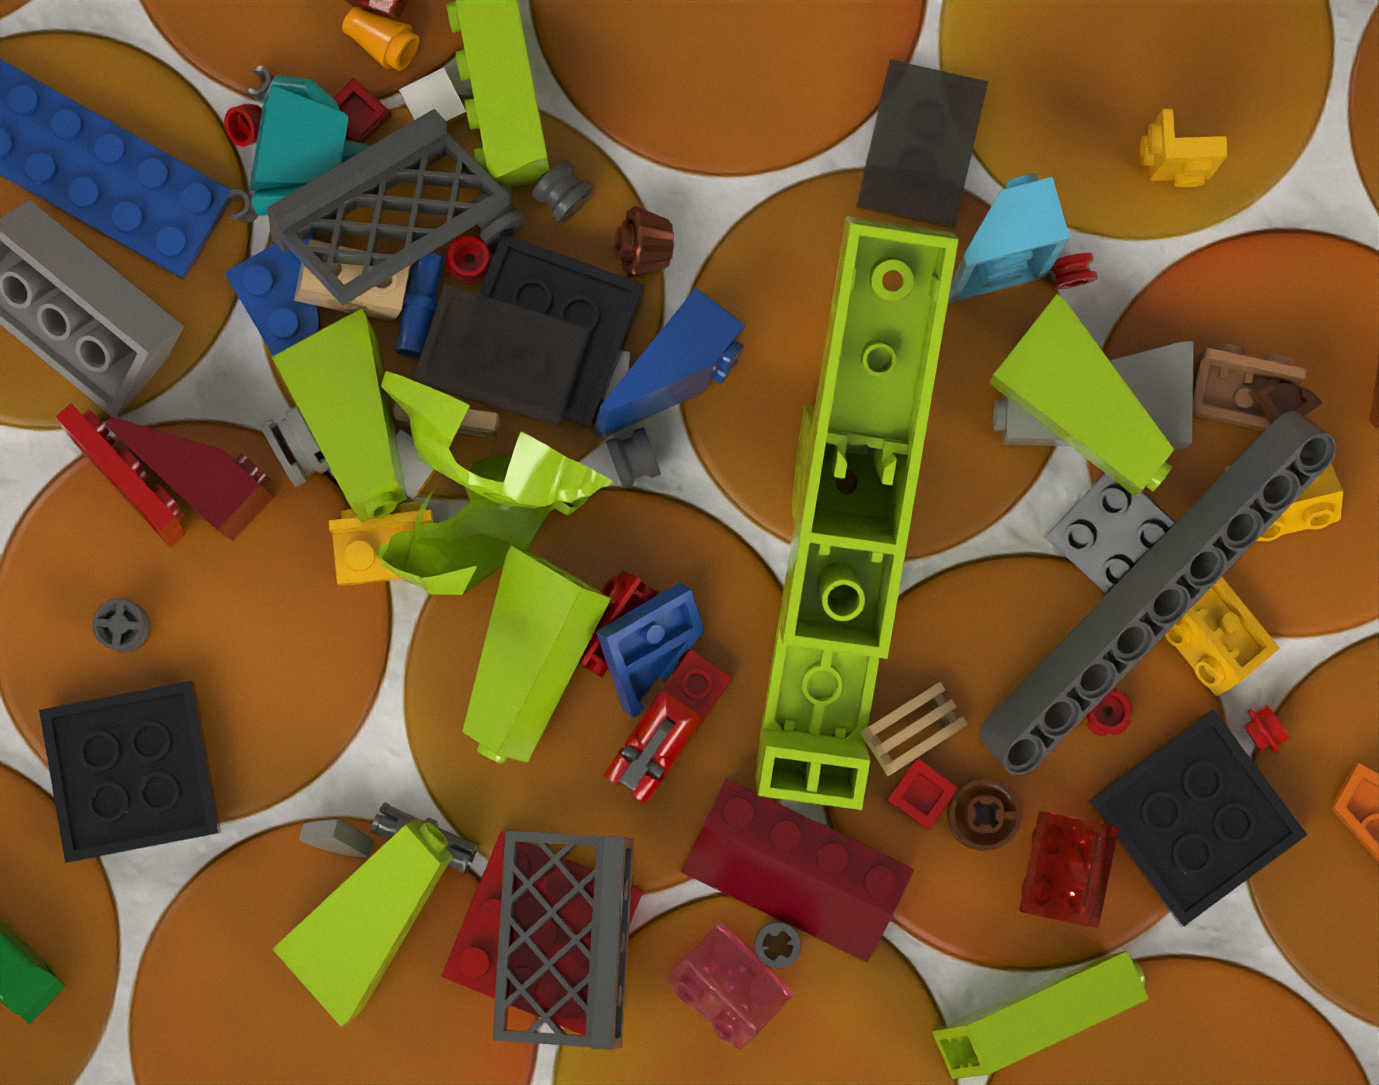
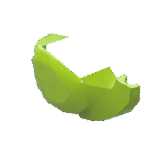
(535, 472)
(471, 544)

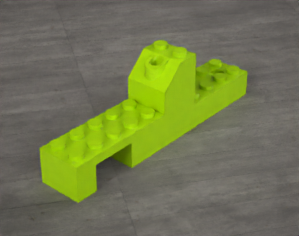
(853, 541)

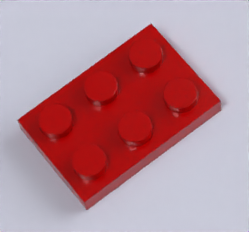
(123, 472)

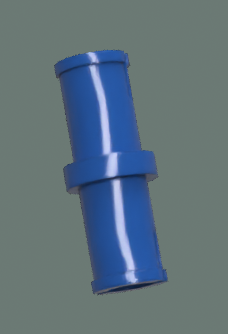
(419, 305)

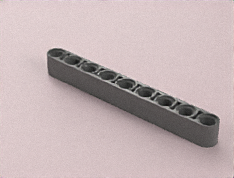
(1157, 592)

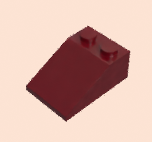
(211, 481)

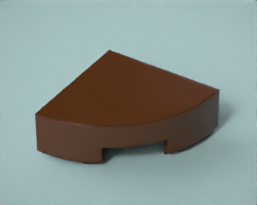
(1280, 398)

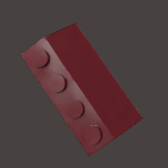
(797, 870)

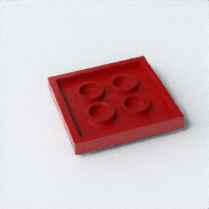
(476, 946)

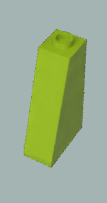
(340, 395)
(1081, 398)
(529, 653)
(360, 927)
(1040, 1016)

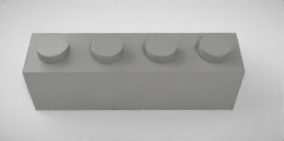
(79, 311)

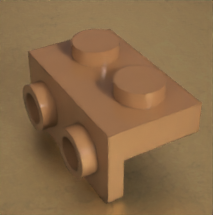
(1226, 378)

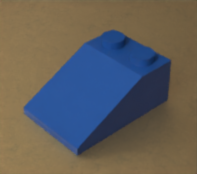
(679, 364)

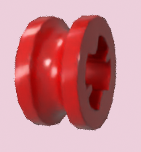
(1073, 271)

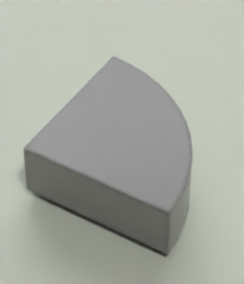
(336, 837)

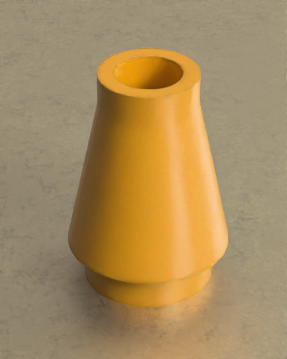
(385, 39)

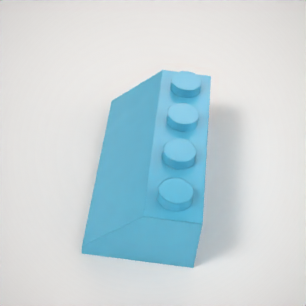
(1015, 240)

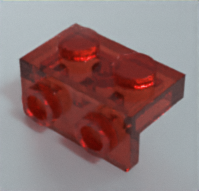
(1068, 869)

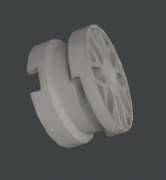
(300, 444)

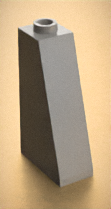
(1156, 377)

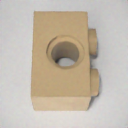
(380, 302)

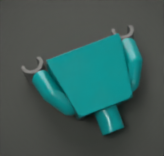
(296, 140)

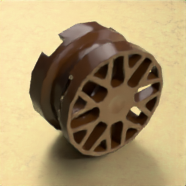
(984, 814)

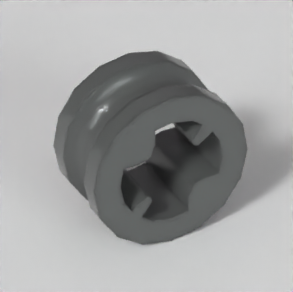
(780, 960)

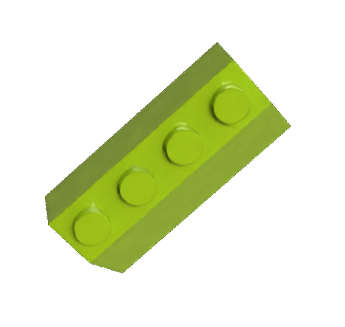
(502, 90)

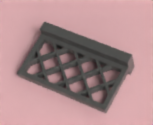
(364, 183)
(608, 940)

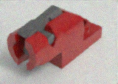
(668, 726)

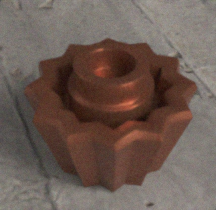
(644, 242)

